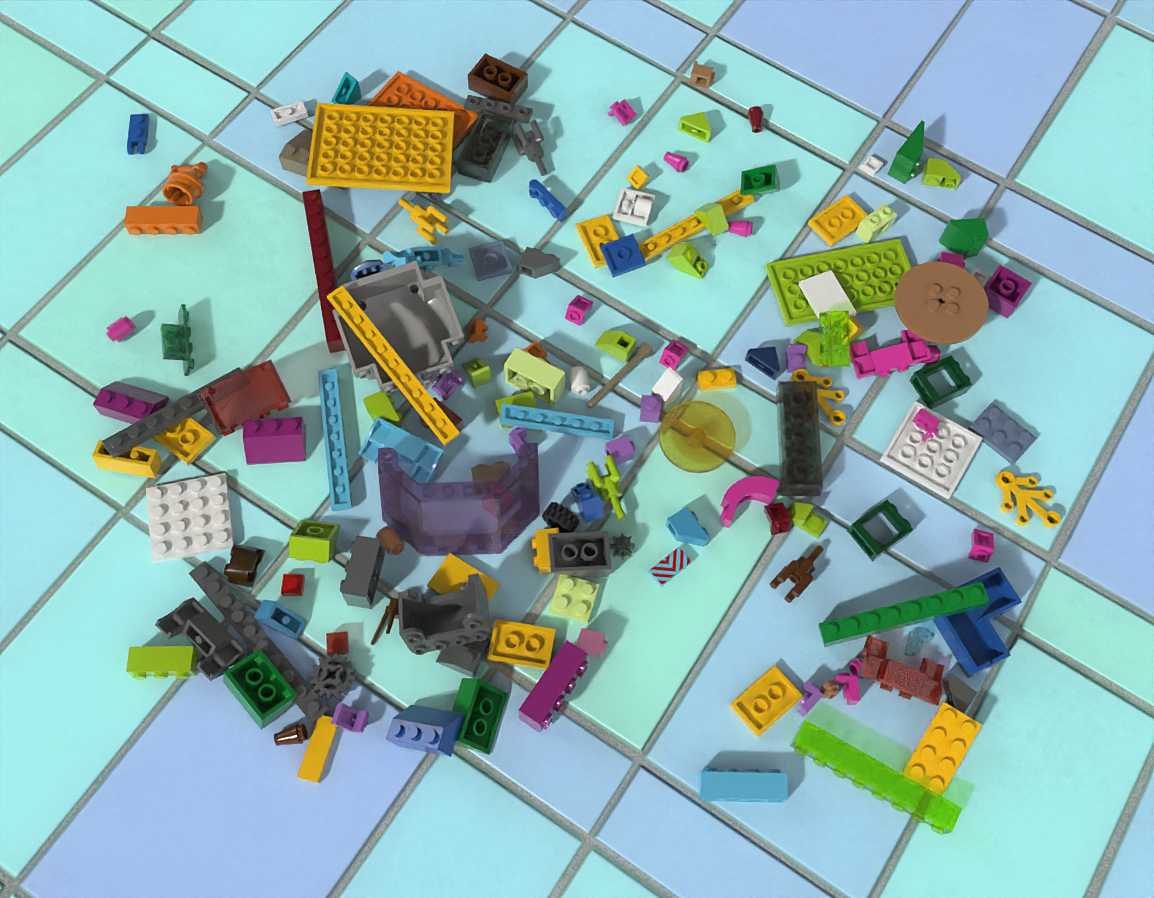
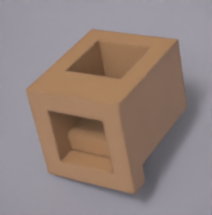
(701, 75)

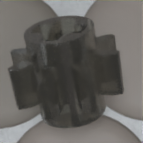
(622, 540)

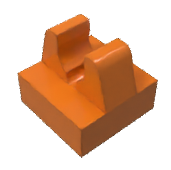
(475, 331)

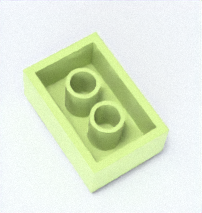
(534, 375)

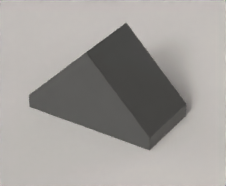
(958, 693)

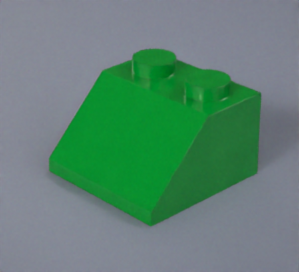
(965, 236)

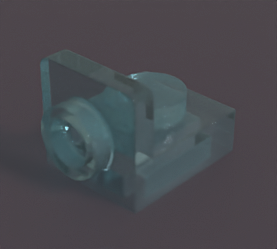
(915, 640)

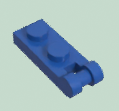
(547, 200)

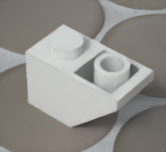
(668, 387)

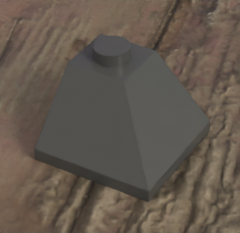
(464, 658)

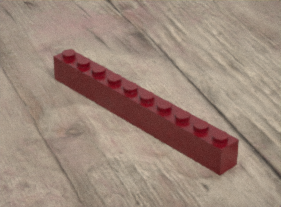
(323, 264)

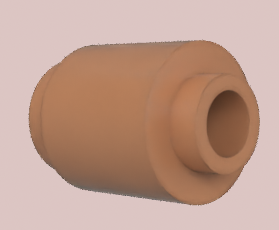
(391, 540)

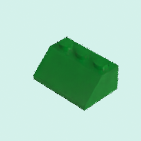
(259, 688)
(482, 712)

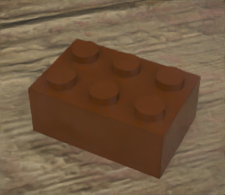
(497, 80)

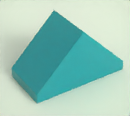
(347, 91)

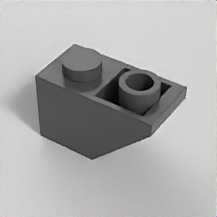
(537, 263)

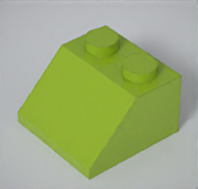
(313, 541)

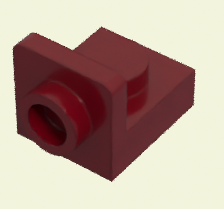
(778, 518)

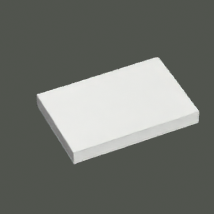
(826, 294)

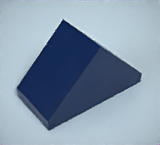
(764, 360)

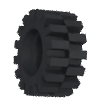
(560, 517)

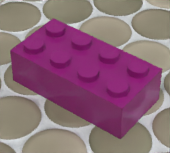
(553, 686)

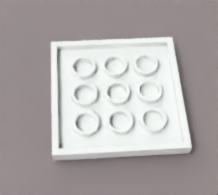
(938, 460)
(189, 518)

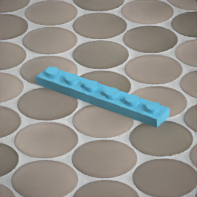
(556, 421)

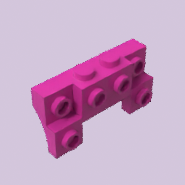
(889, 359)

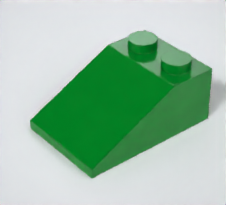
(908, 156)

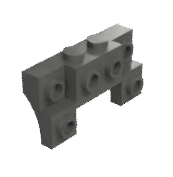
(206, 635)

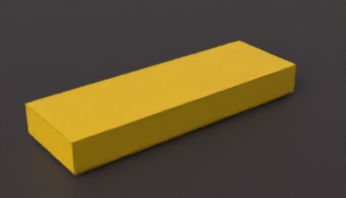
(318, 750)

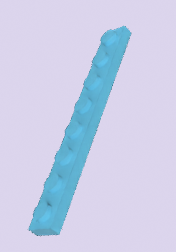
(334, 440)

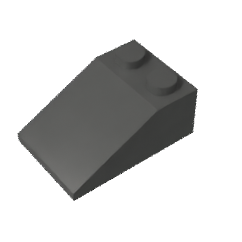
(580, 554)

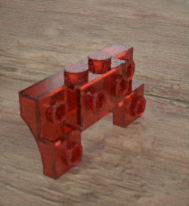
(895, 676)

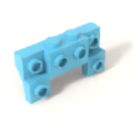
(426, 257)
(410, 449)

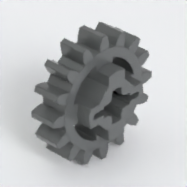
(326, 681)

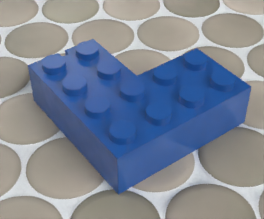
(972, 634)

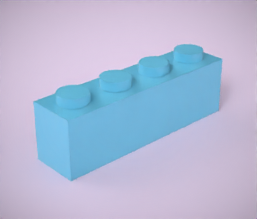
(742, 786)

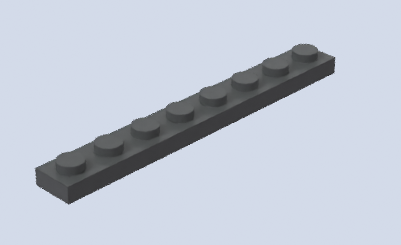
(159, 421)

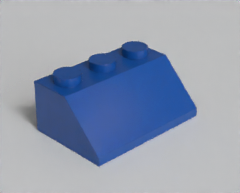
(425, 729)

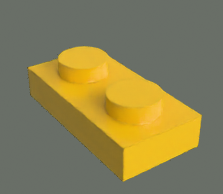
(716, 379)

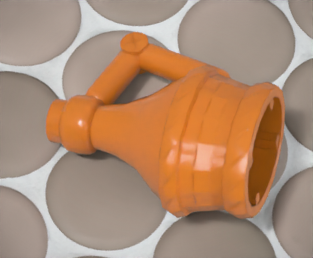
(184, 184)

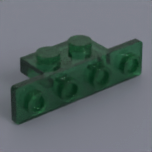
(176, 341)

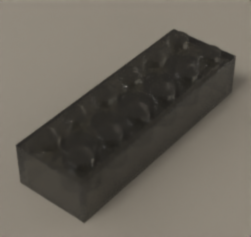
(799, 438)

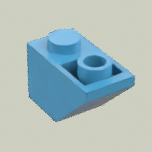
(686, 529)

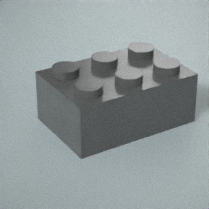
(363, 572)

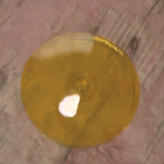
(697, 436)

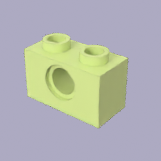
(876, 223)

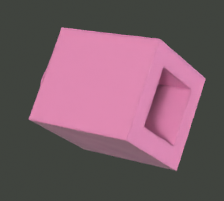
(591, 642)

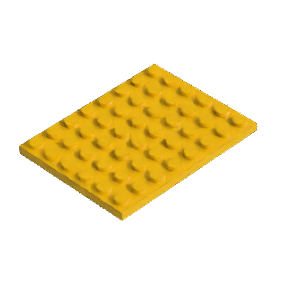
(381, 148)

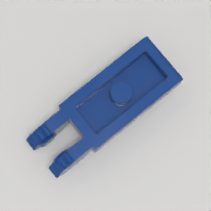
(137, 133)

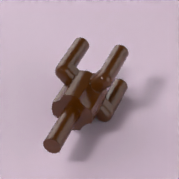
(798, 572)

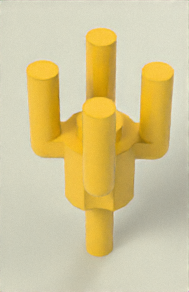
(426, 220)

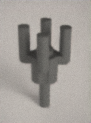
(530, 145)

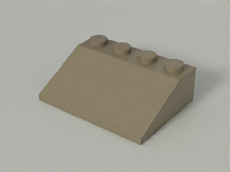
(296, 154)

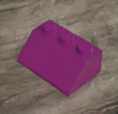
(128, 402)
(274, 440)

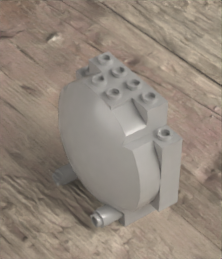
(412, 318)

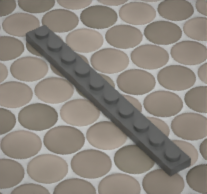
(257, 639)

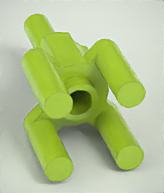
(608, 484)

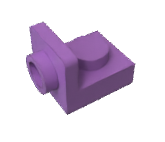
(795, 357)
(516, 438)
(808, 702)

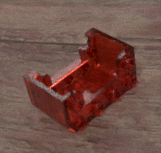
(244, 397)

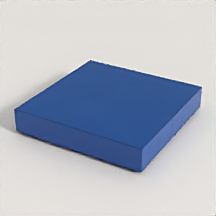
(622, 255)

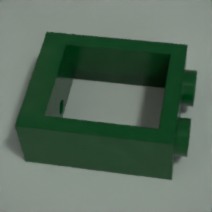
(926, 390)
(865, 540)

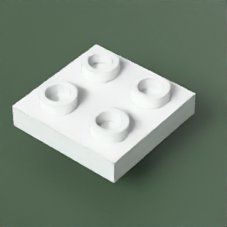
(633, 207)

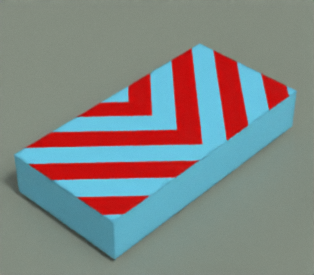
(670, 567)

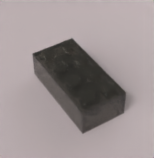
(485, 146)

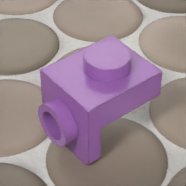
(447, 384)
(350, 718)

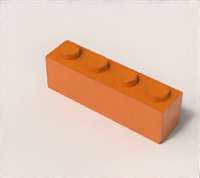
(163, 220)

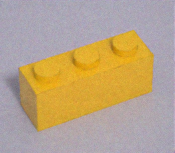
(136, 461)

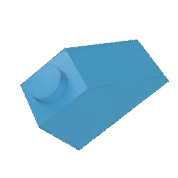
(280, 618)

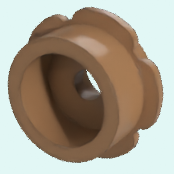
(829, 689)

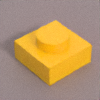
(638, 177)

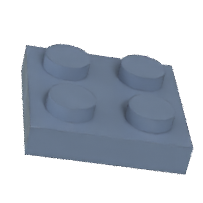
(490, 260)

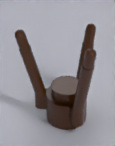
(391, 611)

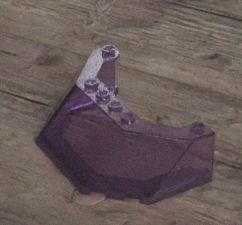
(460, 515)

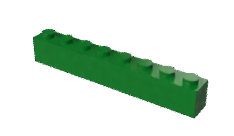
(903, 614)

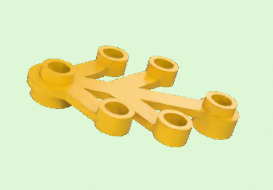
(824, 393)
(1024, 498)

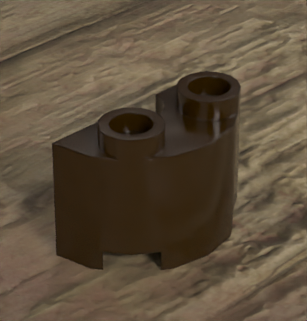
(243, 565)

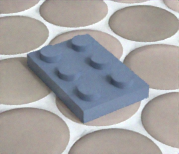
(1002, 433)

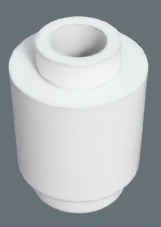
(579, 380)

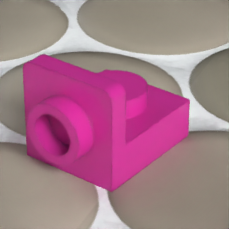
(622, 112)
(578, 309)
(673, 354)
(927, 422)
(981, 545)
(851, 687)

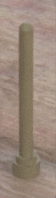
(643, 352)

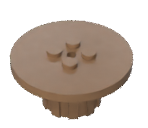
(941, 303)

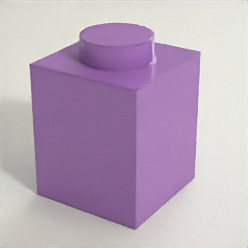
(650, 408)
(620, 449)

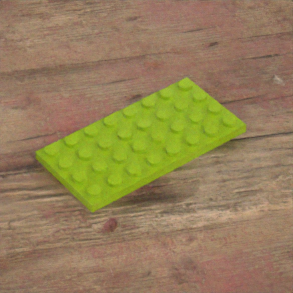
(864, 272)

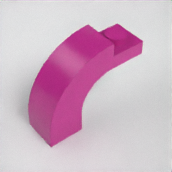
(749, 488)

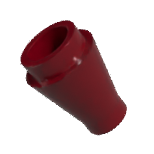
(755, 117)

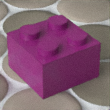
(1005, 291)

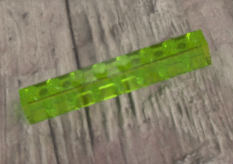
(876, 777)

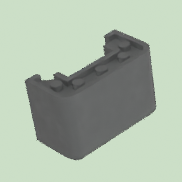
(445, 618)

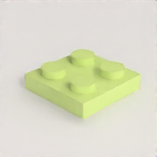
(574, 598)

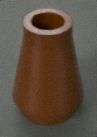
(292, 735)

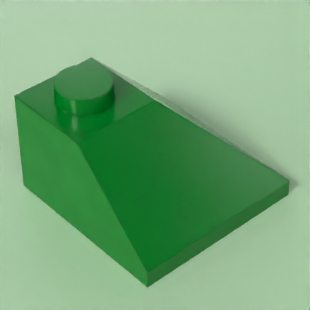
(760, 181)

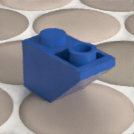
(588, 502)

